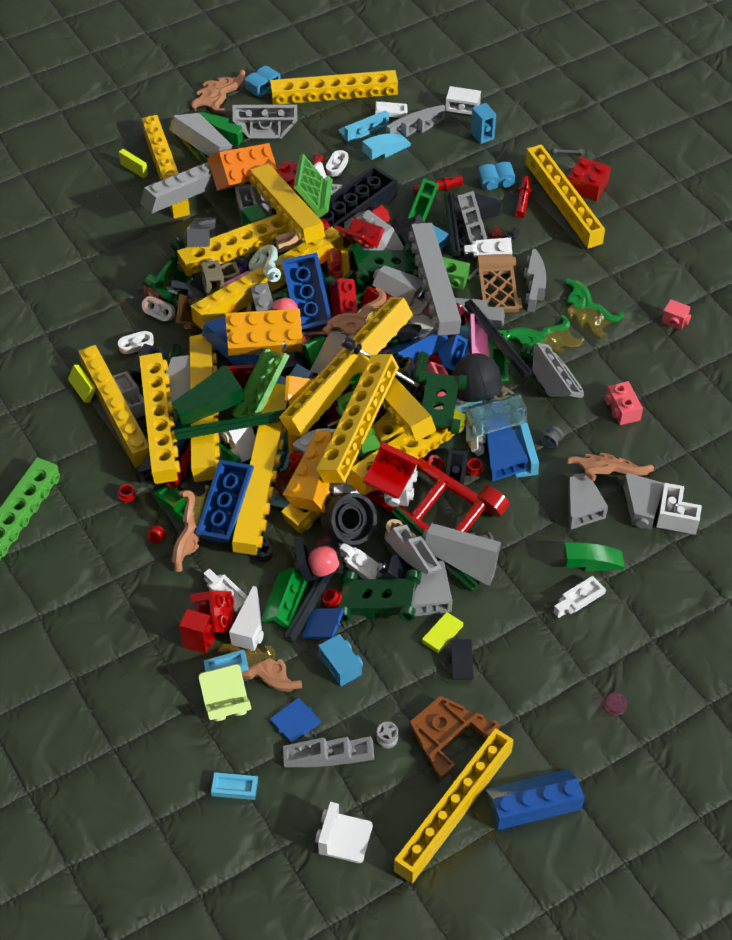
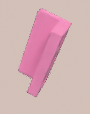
(478, 338)

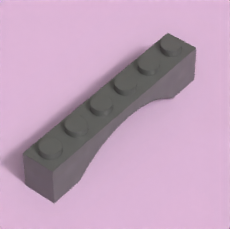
(200, 231)

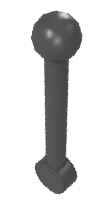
(581, 152)

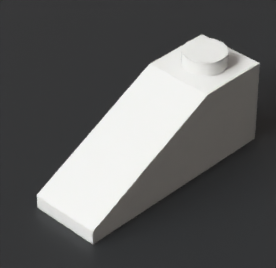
(247, 627)

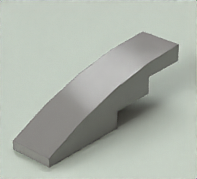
(419, 120)
(472, 217)
(328, 753)

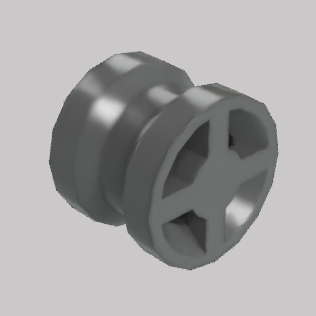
(552, 437)

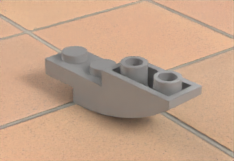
(535, 280)

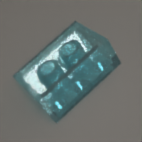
(495, 414)

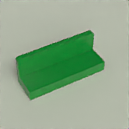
(284, 598)

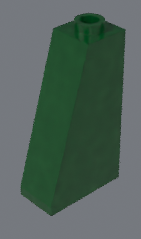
(208, 397)

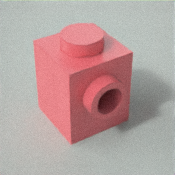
(676, 314)

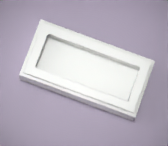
(395, 110)

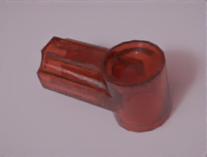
(334, 263)

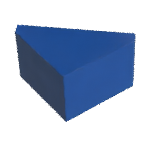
(453, 351)

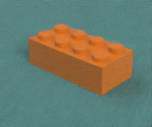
(233, 166)

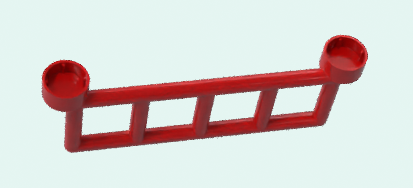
(488, 499)

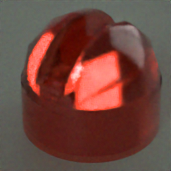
(496, 233)

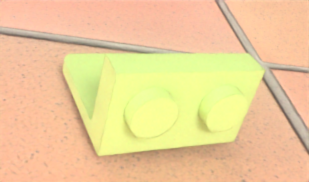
(224, 692)

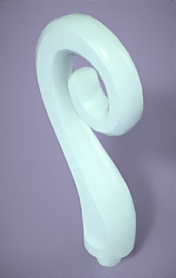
(260, 258)

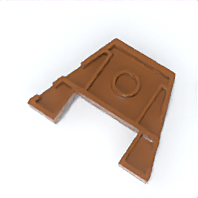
(442, 724)

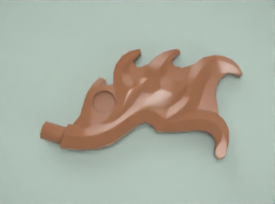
(216, 91)
(606, 464)

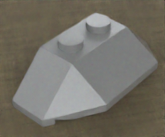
(265, 120)
(389, 238)
(554, 374)

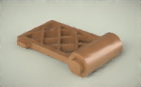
(496, 266)

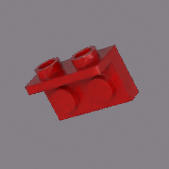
(343, 297)

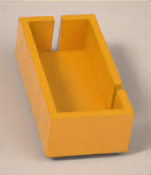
(263, 329)

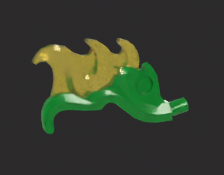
(588, 312)
(554, 336)

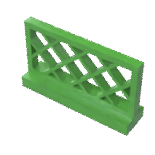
(313, 186)
(261, 383)

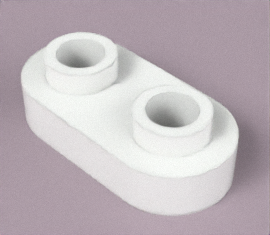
(337, 163)
(159, 309)
(134, 342)

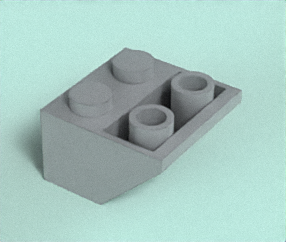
(248, 196)

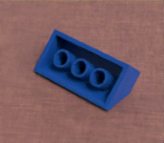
(308, 290)
(224, 501)
(535, 799)

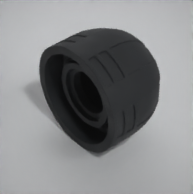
(482, 377)
(349, 518)

